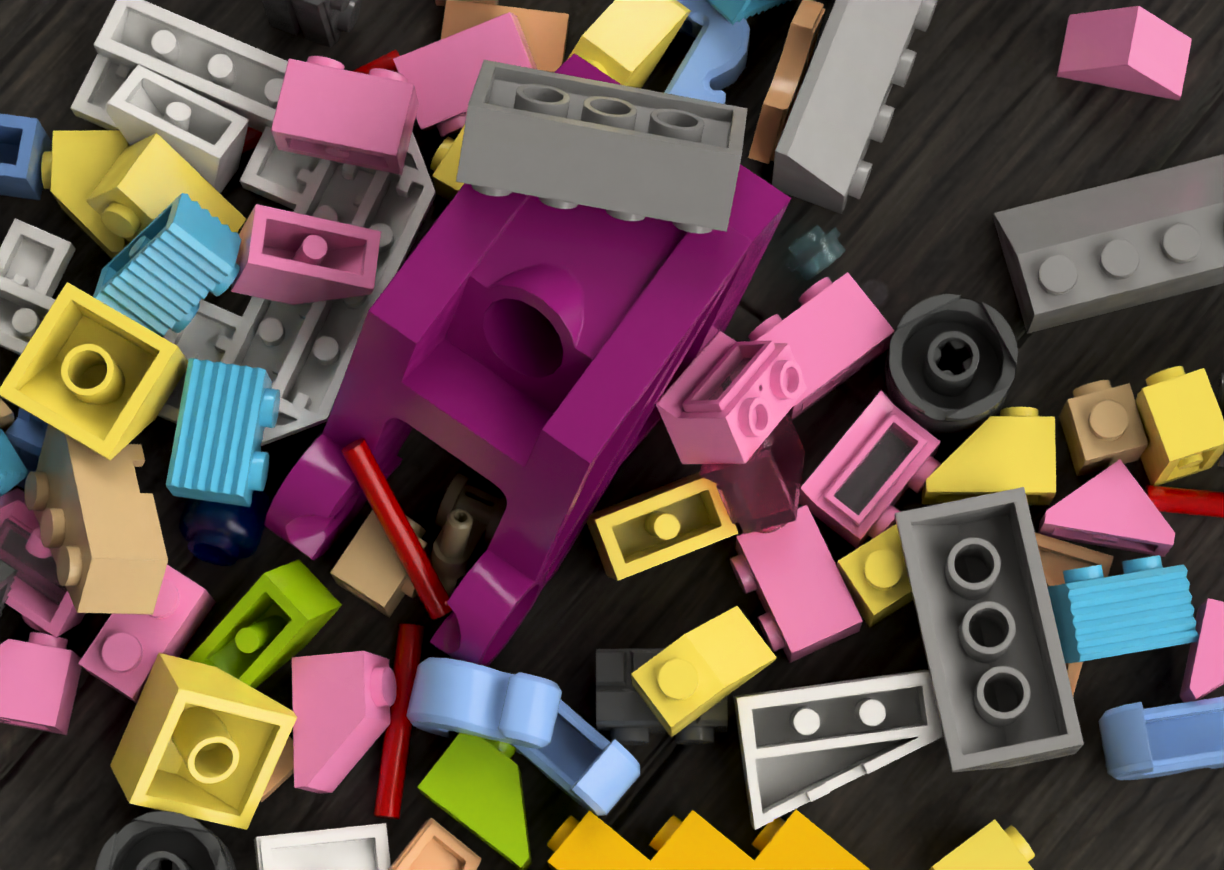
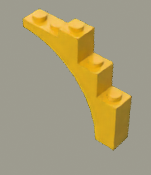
(698, 846)

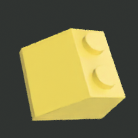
(94, 373)
(200, 743)

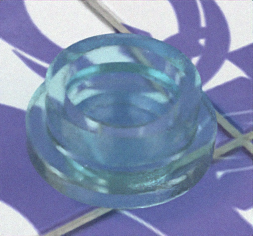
(815, 251)

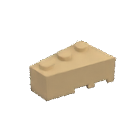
(98, 526)

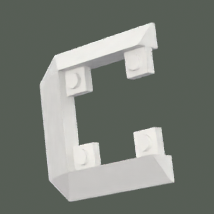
(298, 344)

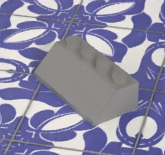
(845, 99)
(602, 147)
(1116, 244)
(989, 632)

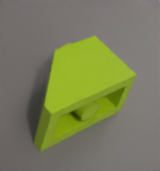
(269, 624)
(483, 793)

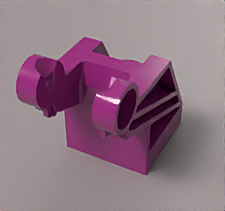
(535, 360)

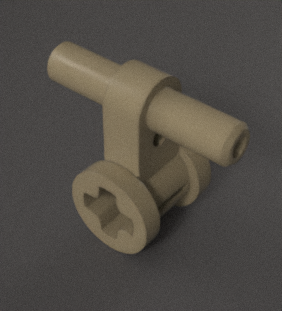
(467, 523)

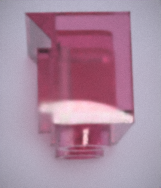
(767, 488)

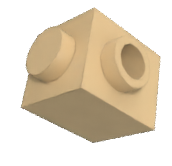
(1102, 426)
(373, 569)

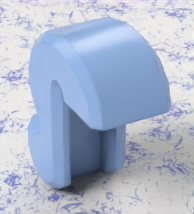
(715, 55)
(483, 702)
(1163, 738)
(584, 763)

